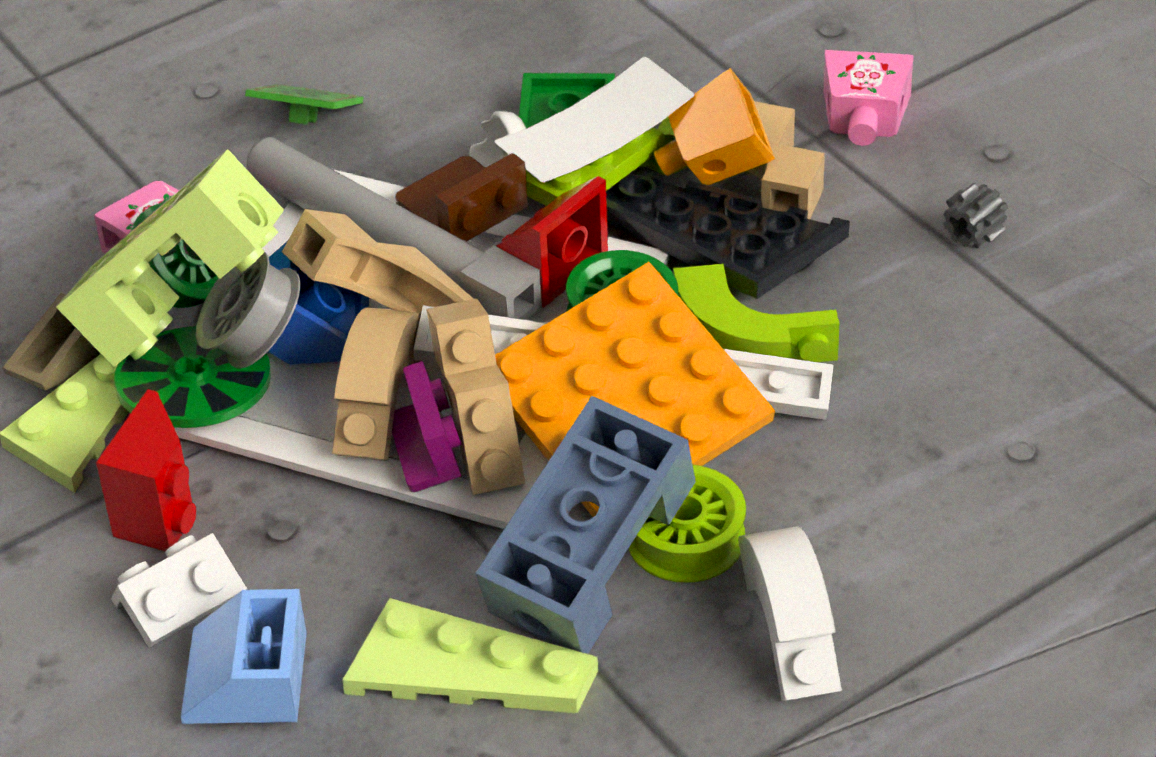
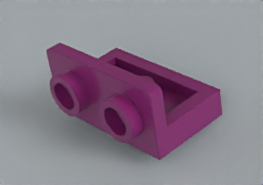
(423, 434)

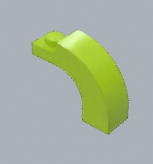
(738, 328)

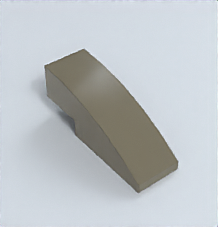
(50, 351)

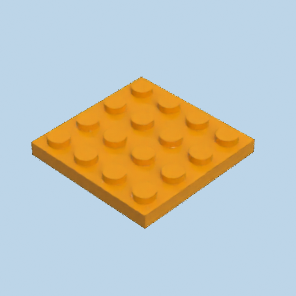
(637, 352)

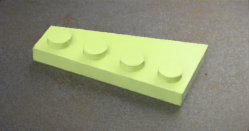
(450, 656)

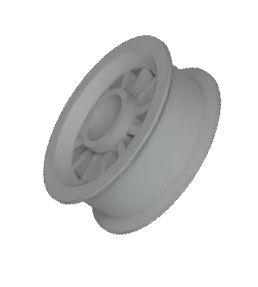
(248, 311)

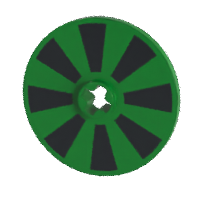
(191, 381)

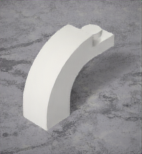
(796, 608)

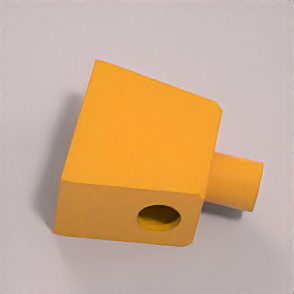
(716, 133)

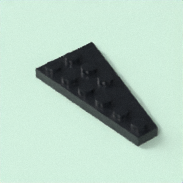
(721, 227)

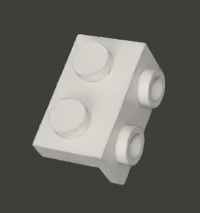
(178, 589)

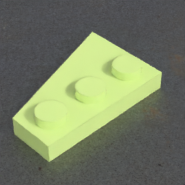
(68, 424)

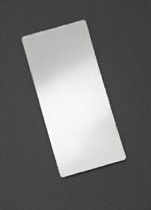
(599, 122)

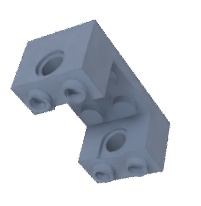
(553, 569)

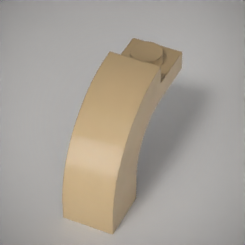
(370, 379)

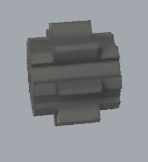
(975, 215)

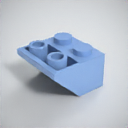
(247, 660)

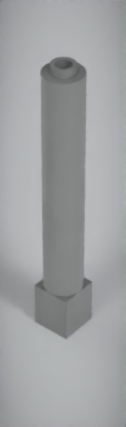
(493, 277)

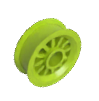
(701, 535)

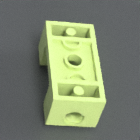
(219, 215)

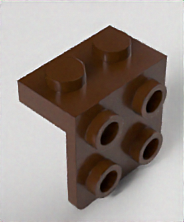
(468, 196)

